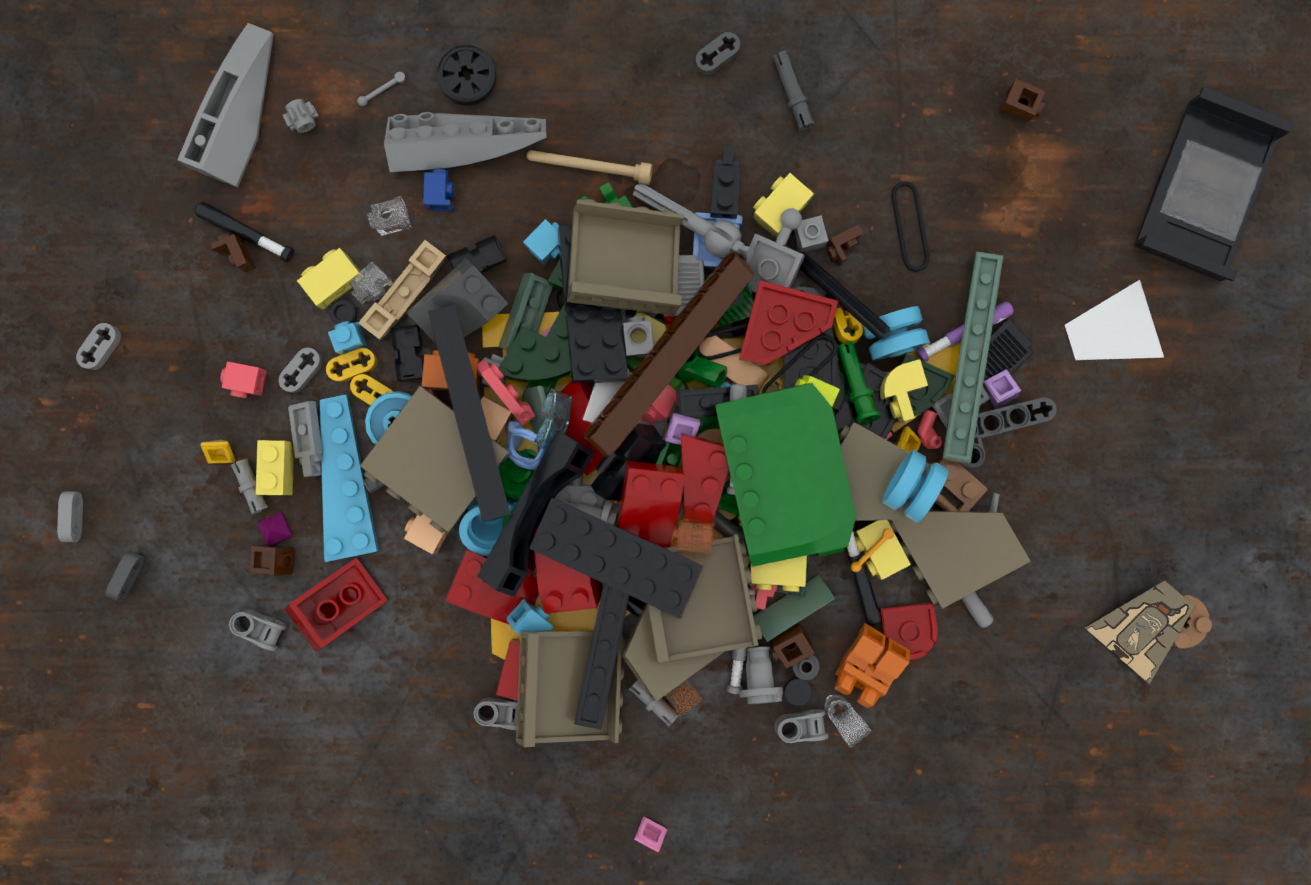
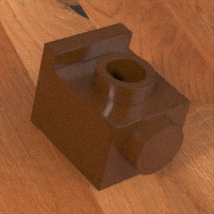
(1026, 93)
(792, 646)

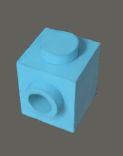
(544, 242)
(528, 618)

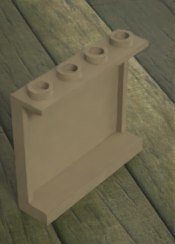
(624, 257)
(426, 461)
(718, 610)
(551, 685)

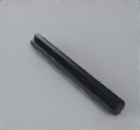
(845, 298)

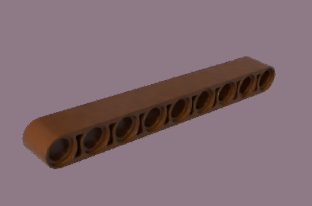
(668, 354)

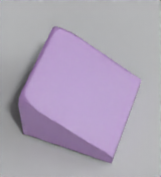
(1001, 389)

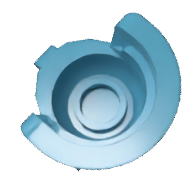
(481, 536)

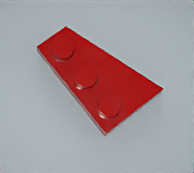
(705, 476)

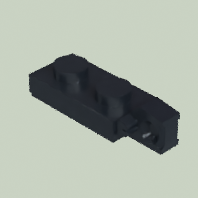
(725, 186)

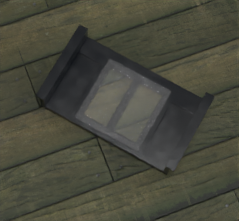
(1210, 183)

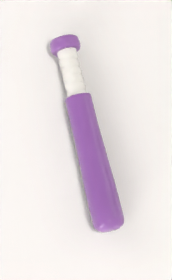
(952, 338)

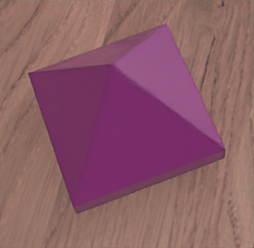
(274, 529)

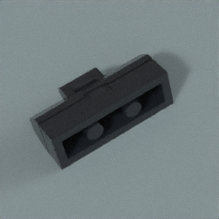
(641, 445)

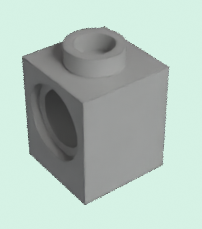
(810, 235)
(633, 349)

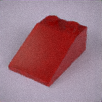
(577, 426)
(651, 501)
(563, 587)
(478, 597)
(335, 604)

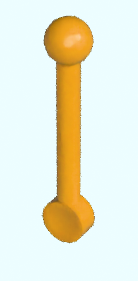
(887, 534)

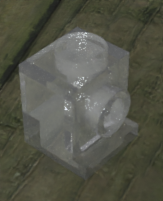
(397, 221)
(370, 283)

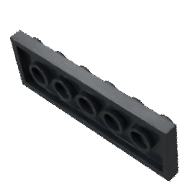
(592, 332)
(616, 557)

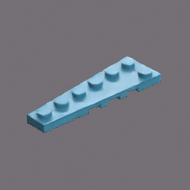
(346, 503)

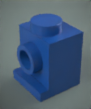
(438, 191)

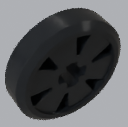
(456, 87)

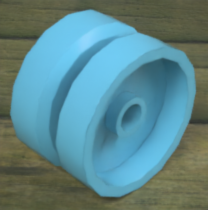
(900, 339)
(382, 411)
(914, 486)

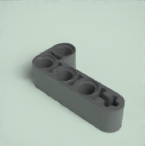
(1003, 423)

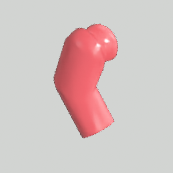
(926, 432)

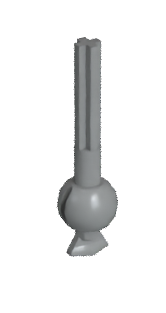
(720, 237)

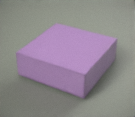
(681, 424)

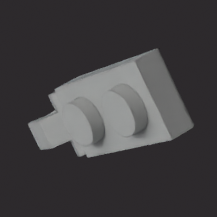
(306, 437)

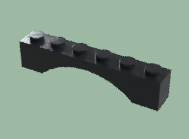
(508, 559)

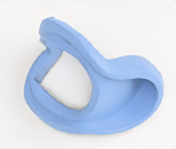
(515, 436)

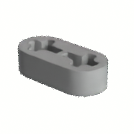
(98, 346)
(305, 374)
(70, 516)

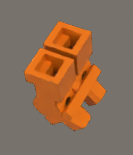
(871, 665)

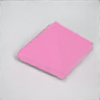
(650, 834)

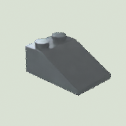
(467, 290)

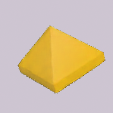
(908, 440)
(218, 451)

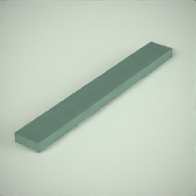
(972, 358)

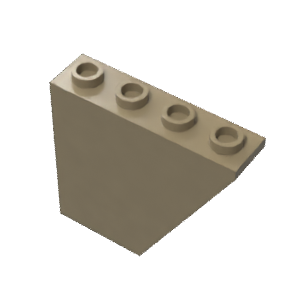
(869, 469)
(960, 551)
(657, 677)

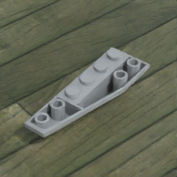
(231, 111)
(455, 139)

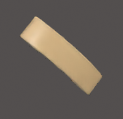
(405, 291)

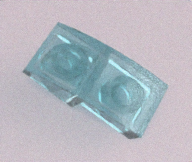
(557, 413)

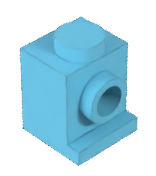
(347, 337)

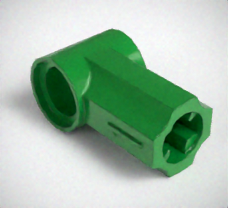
(703, 371)

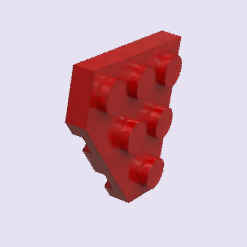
(783, 321)

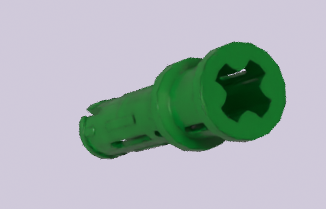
(860, 395)

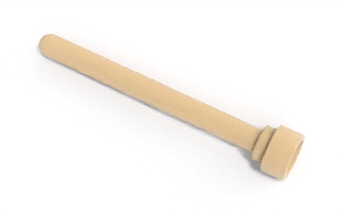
(641, 173)

